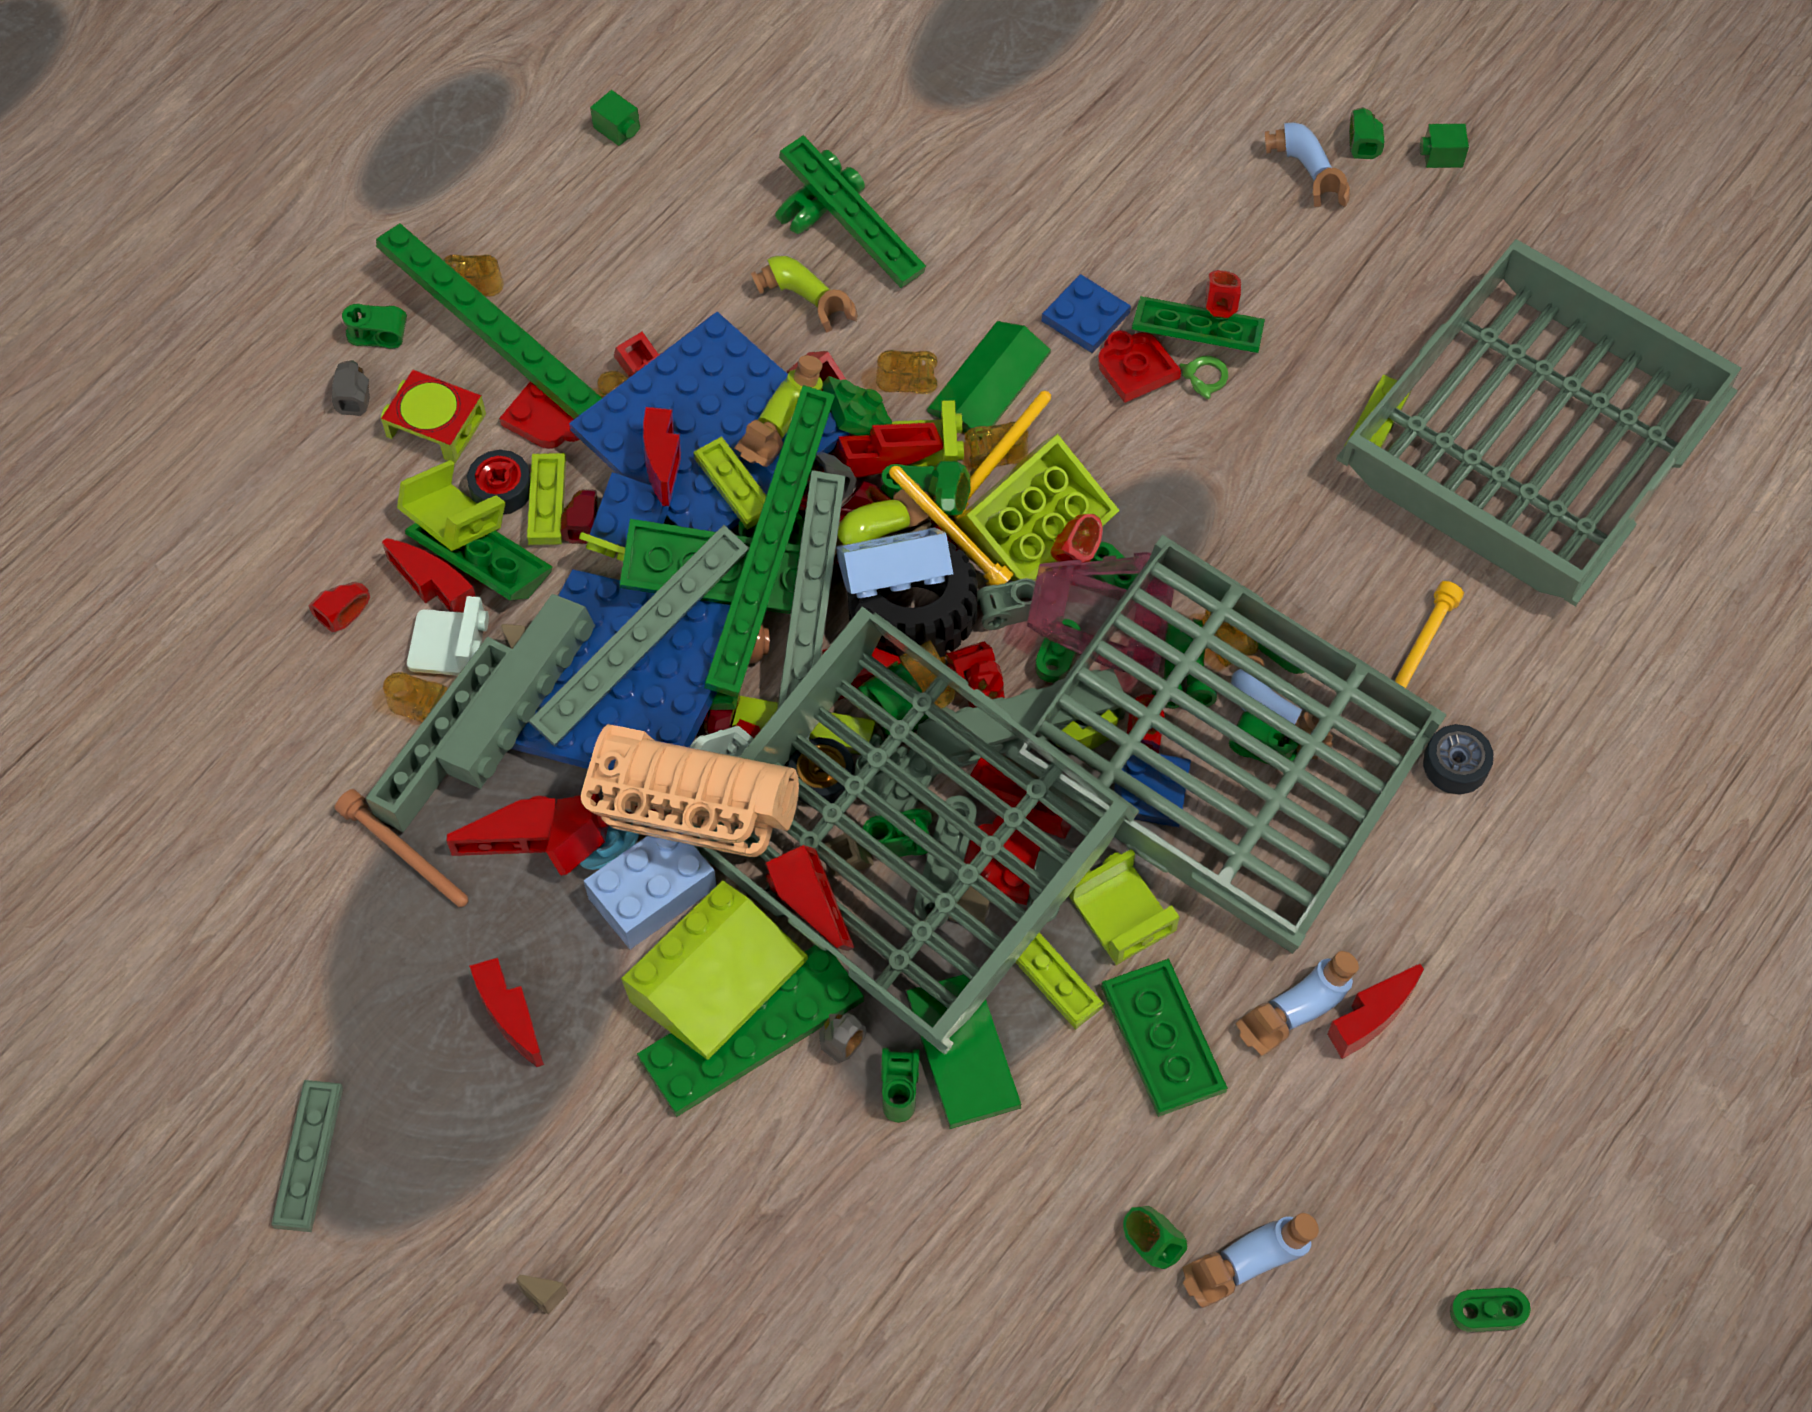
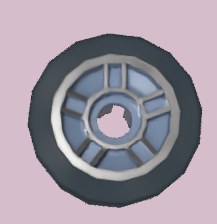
(1474, 754)

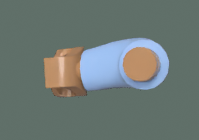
(1253, 1254)

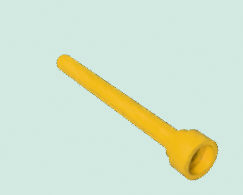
(1007, 443)
(994, 573)
(1446, 597)

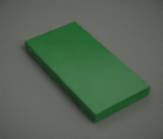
(1163, 1037)
(974, 1072)

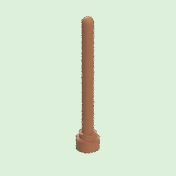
(353, 806)

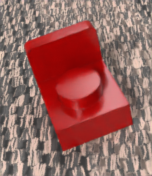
(966, 657)

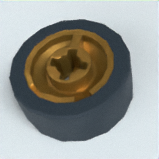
(822, 782)

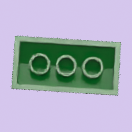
(1198, 324)
(993, 375)
(492, 561)

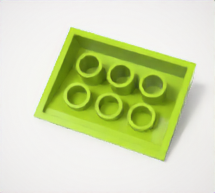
(1031, 507)
(713, 970)

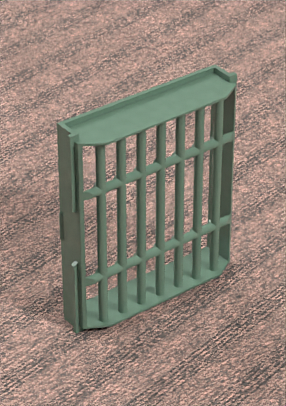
(1602, 320)
(1335, 668)
(788, 732)

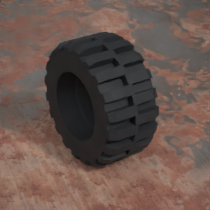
(942, 622)

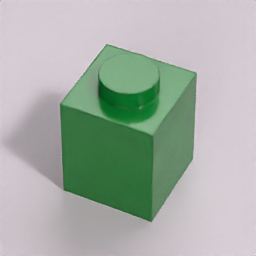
(615, 118)
(1445, 145)

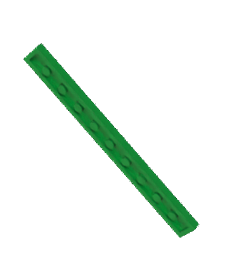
(487, 321)
(769, 542)

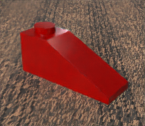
(510, 830)
(805, 888)

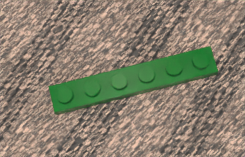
(852, 211)

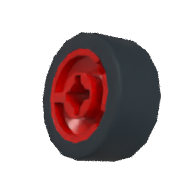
(500, 466)

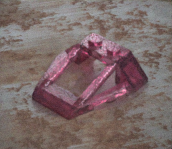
(1052, 595)

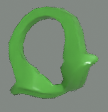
(1188, 371)

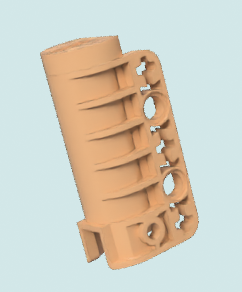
(692, 788)

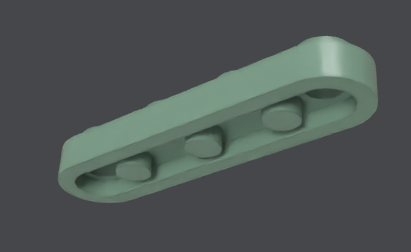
(953, 841)

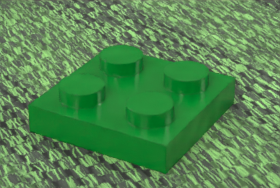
(855, 407)

